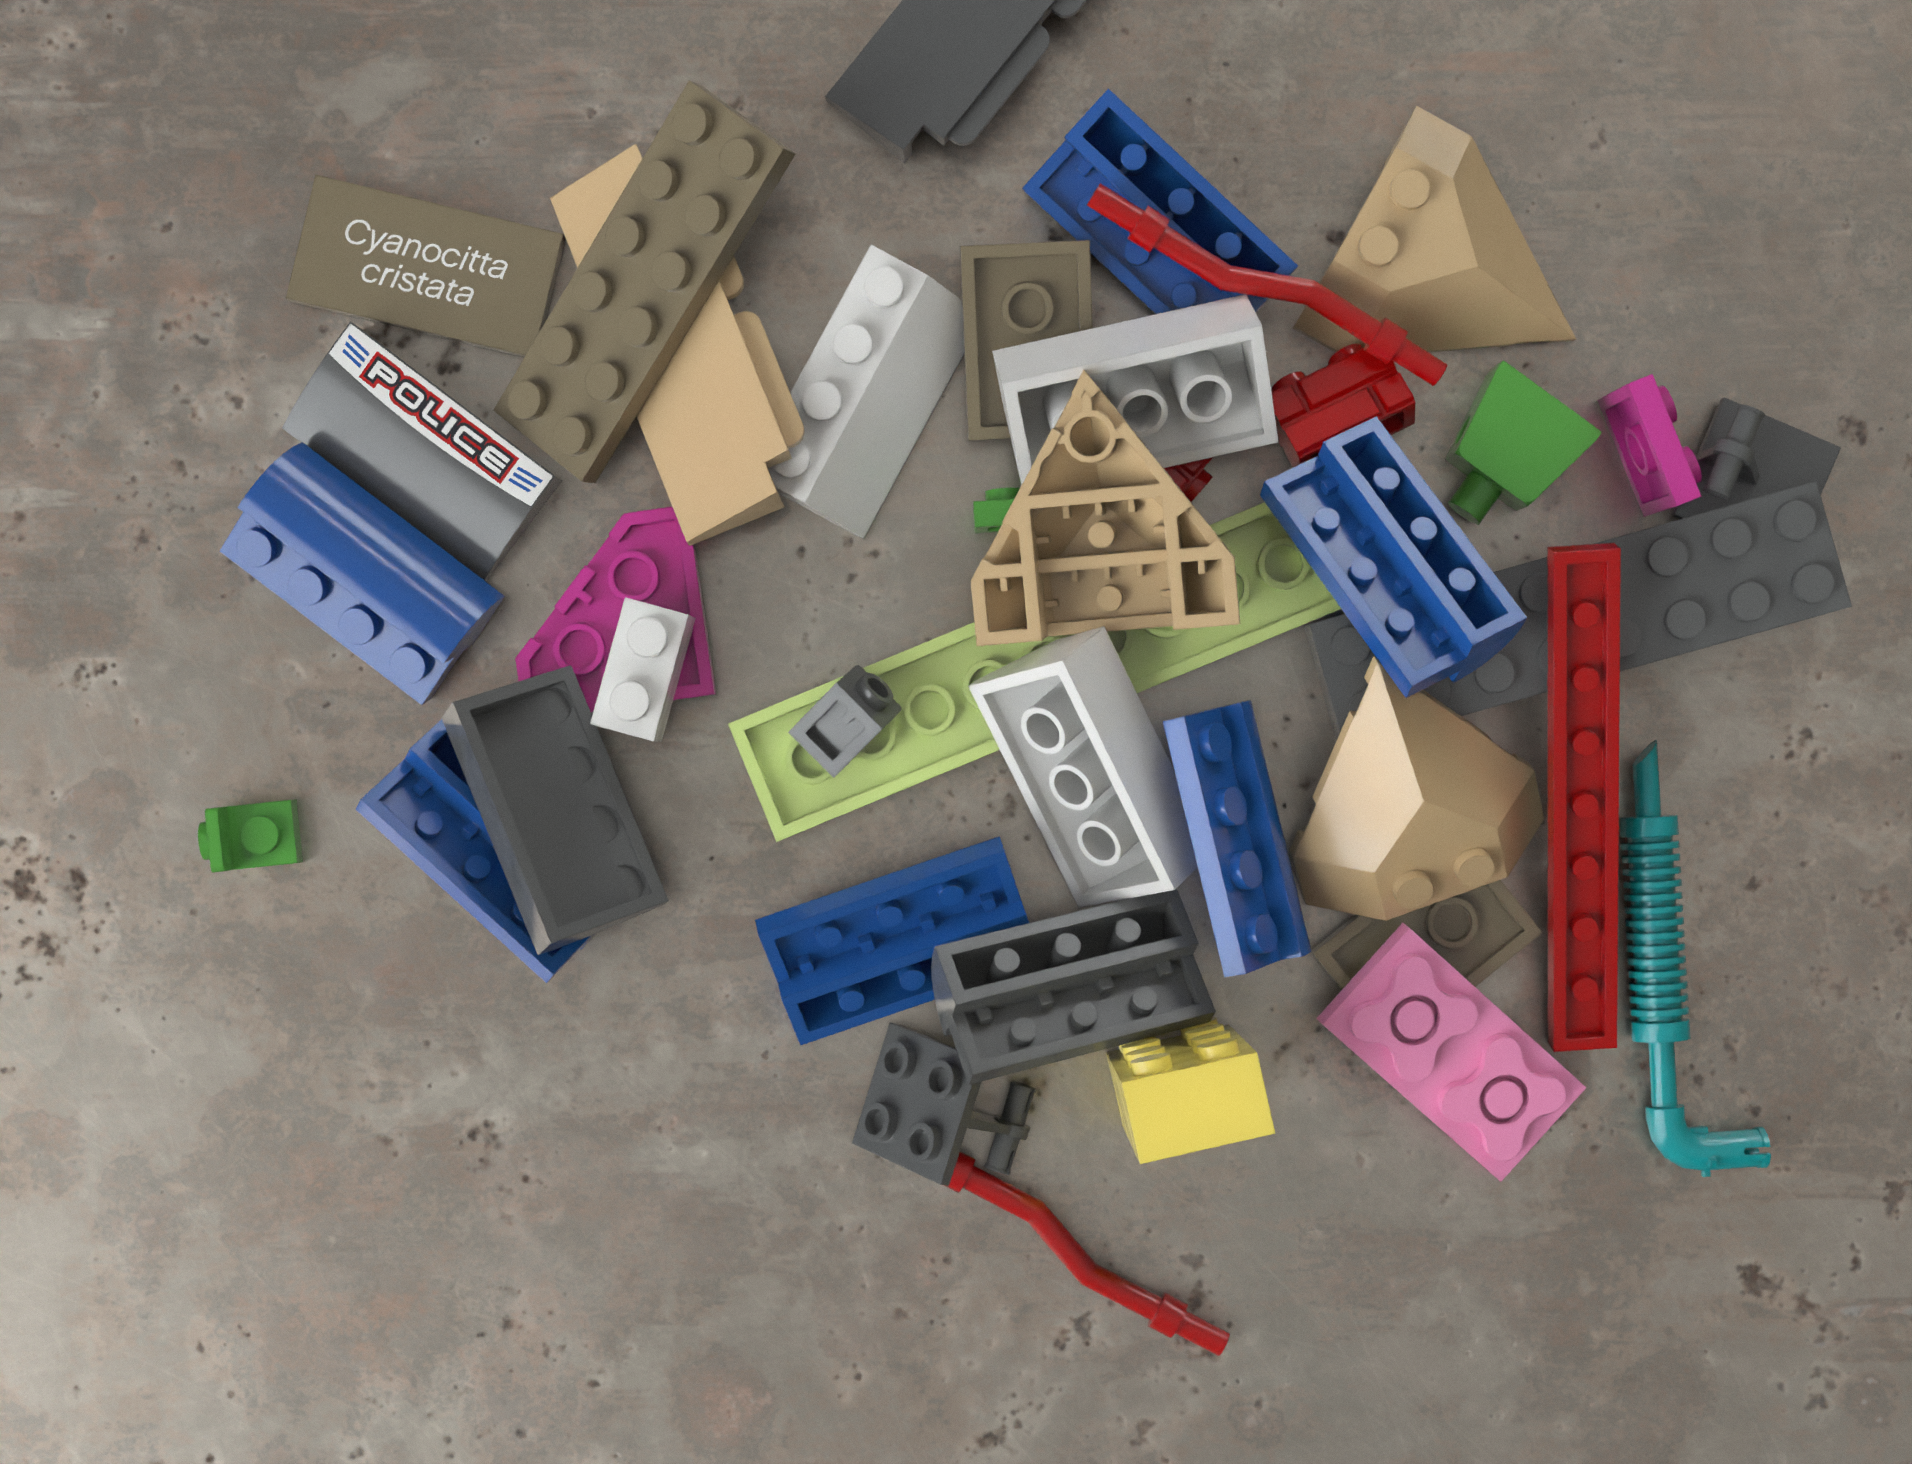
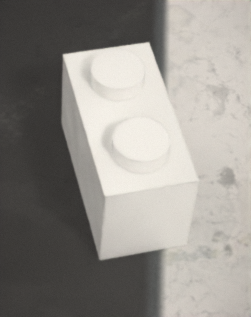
(642, 670)

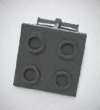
(1753, 457)
(924, 1106)

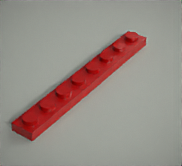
(1583, 795)

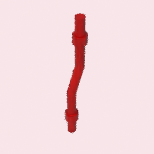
(1382, 339)
(1164, 1313)

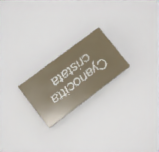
(425, 266)

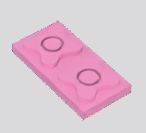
(1451, 1052)

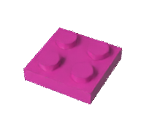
(1648, 446)

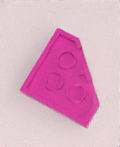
(640, 561)

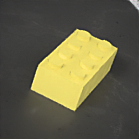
(1189, 1092)

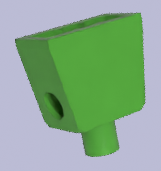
(1513, 443)

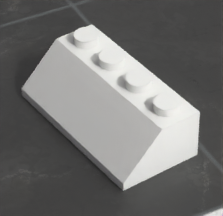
(1180, 379)
(870, 390)
(1090, 768)

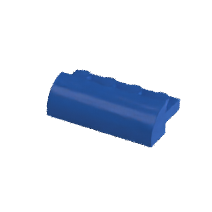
(1131, 159)
(1394, 559)
(359, 571)
(436, 823)
(1237, 837)
(874, 942)

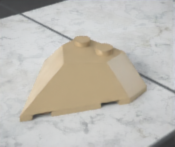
(1439, 253)
(1100, 540)
(1412, 808)

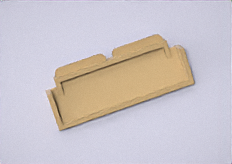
(721, 400)

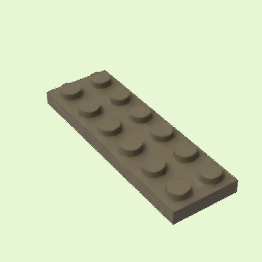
(643, 281)

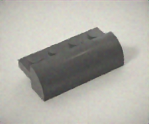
(1070, 985)

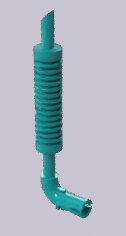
(1660, 983)

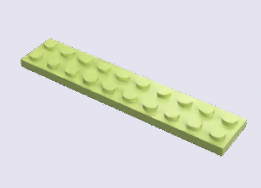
(941, 719)

